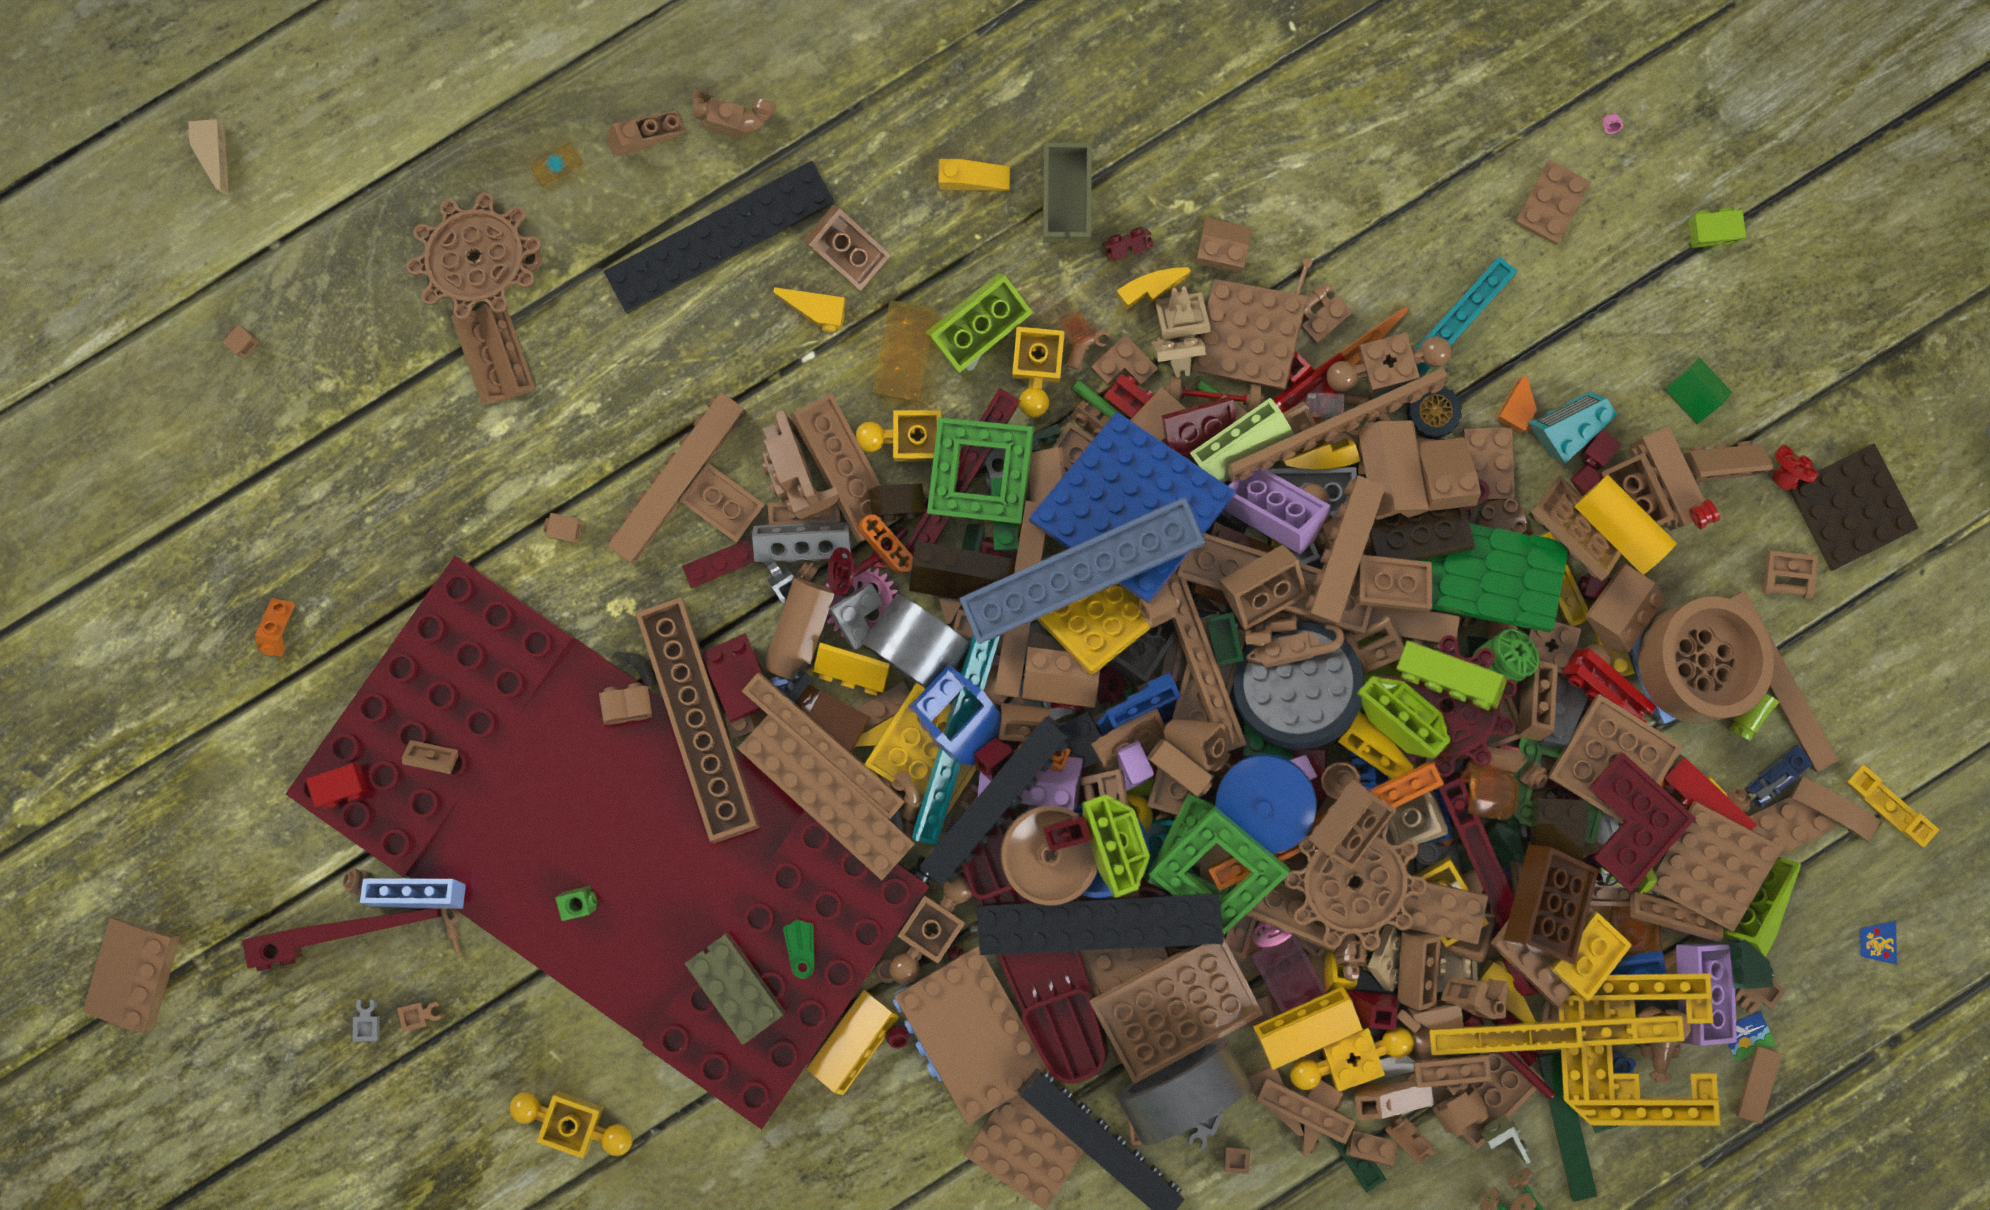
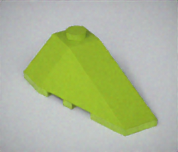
(1766, 911)

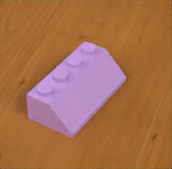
(1278, 509)
(1053, 787)
(1716, 961)

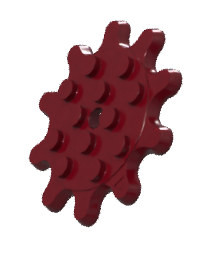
(1466, 723)

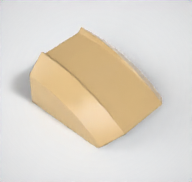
(1417, 821)

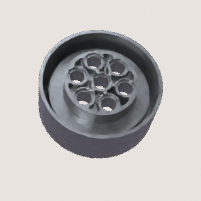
(1185, 1093)

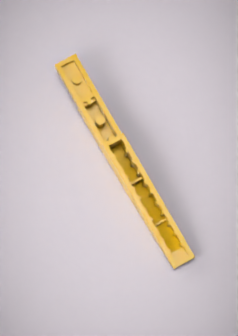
(1557, 1034)

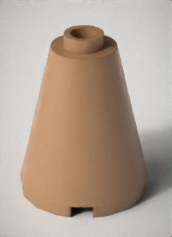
(1201, 741)

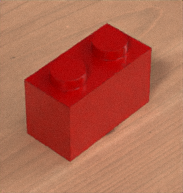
(337, 785)

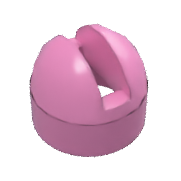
(1615, 127)

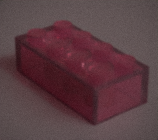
(1287, 974)

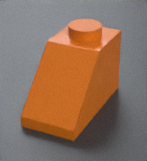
(1518, 407)

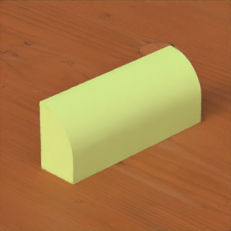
(1246, 436)

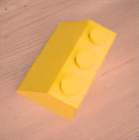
(852, 669)

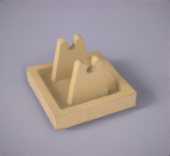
(1182, 314)
(1178, 352)
(1386, 959)
(1455, 967)

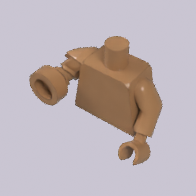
(730, 118)

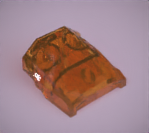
(1492, 792)

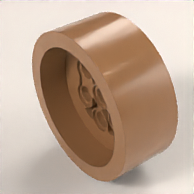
(1742, 667)

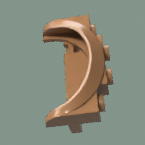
(789, 470)

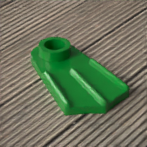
(800, 946)

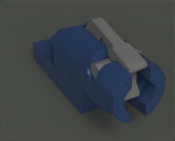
(1778, 775)

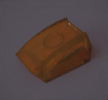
(1641, 934)

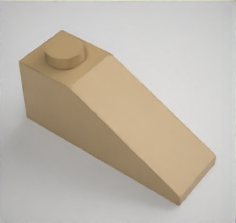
(209, 146)

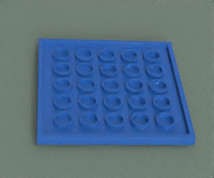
(1122, 479)

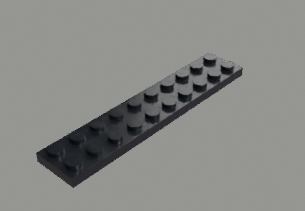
(719, 237)
(1100, 924)

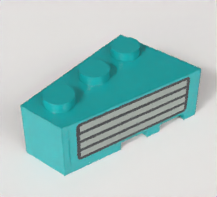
(1572, 426)

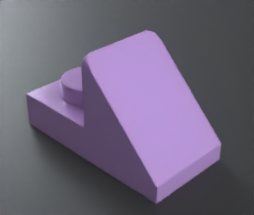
(1133, 765)

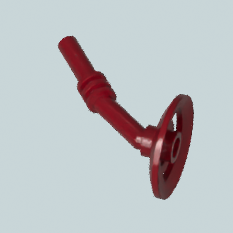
(847, 571)

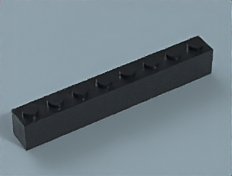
(995, 800)
(1099, 1143)

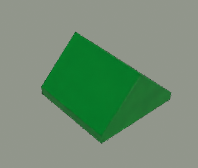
(1698, 391)

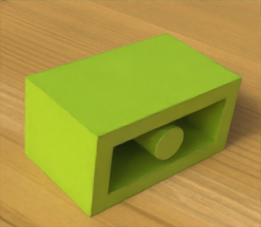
(1717, 227)

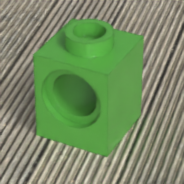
(567, 907)

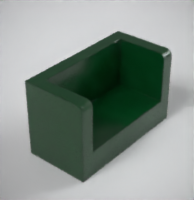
(1224, 639)

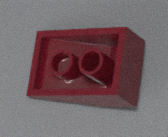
(731, 669)

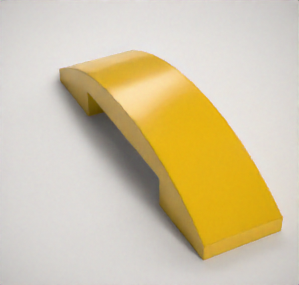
(1891, 807)

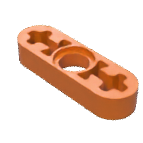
(878, 527)

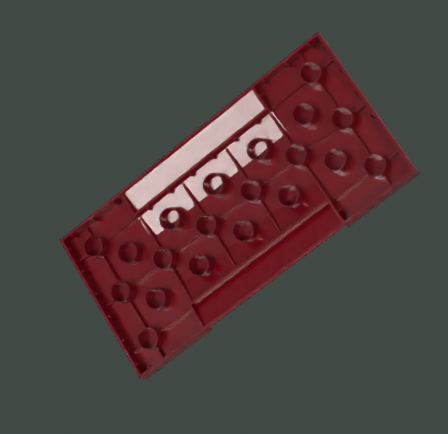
(569, 803)

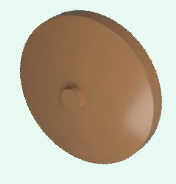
(1036, 871)

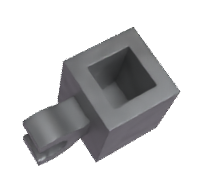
(780, 581)

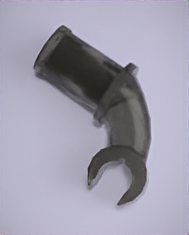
(640, 663)

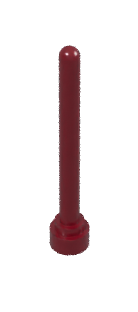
(1471, 1020)

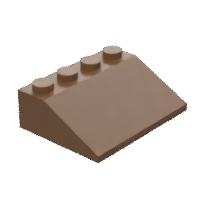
(131, 975)

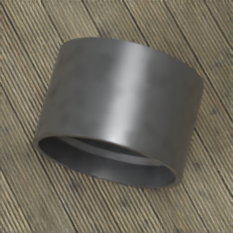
(915, 641)

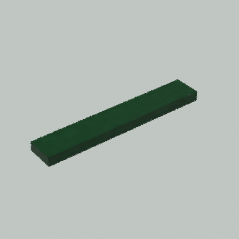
(1567, 1131)

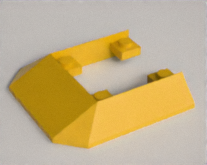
(1615, 1097)

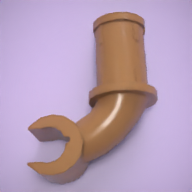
(1081, 345)
(912, 798)

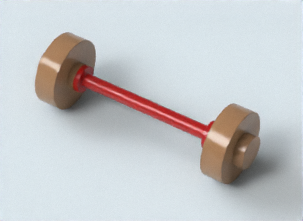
(1252, 399)

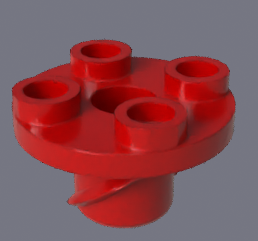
(1792, 469)

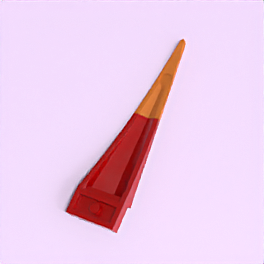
(1317, 379)

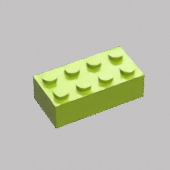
(979, 322)
(1451, 674)

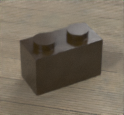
(897, 500)

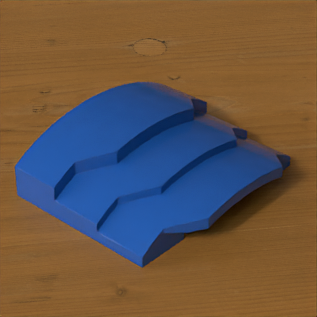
(1158, 695)

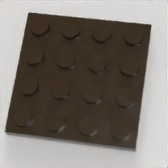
(1853, 507)
(1422, 535)

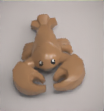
(1662, 1051)

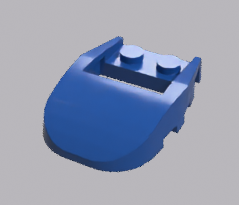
(974, 734)

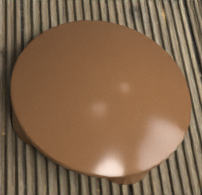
(1504, 515)

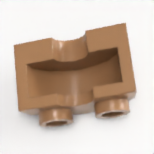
(1461, 1111)

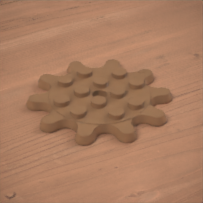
(458, 237)
(1362, 908)

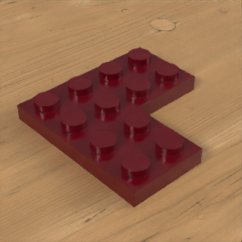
(1650, 820)

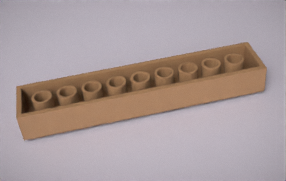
(697, 720)

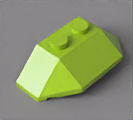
(1404, 716)
(1116, 843)

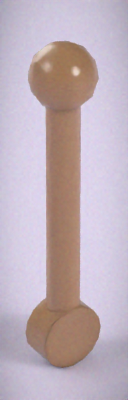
(1306, 264)

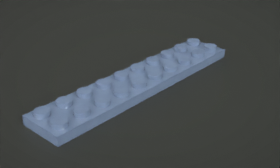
(1082, 570)

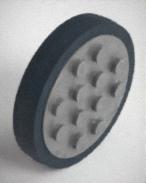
(1302, 700)

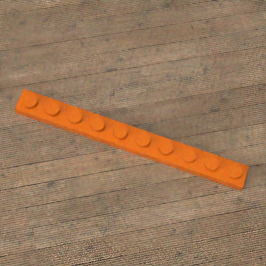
(1394, 792)

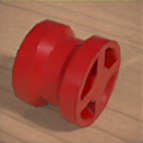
(1704, 514)

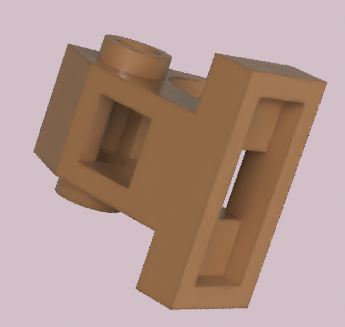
(1482, 1001)

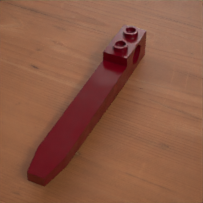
(1478, 847)
(290, 941)

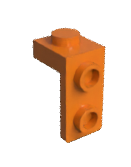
(272, 626)

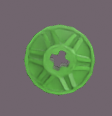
(1514, 654)

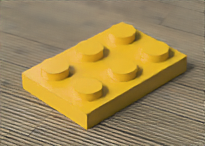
(1596, 958)

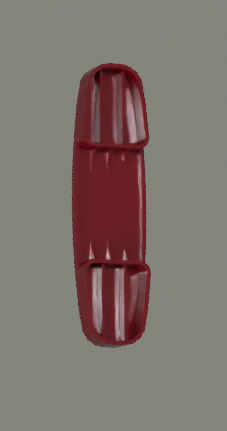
(1047, 985)

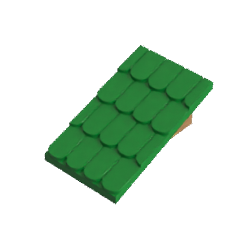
(1503, 579)

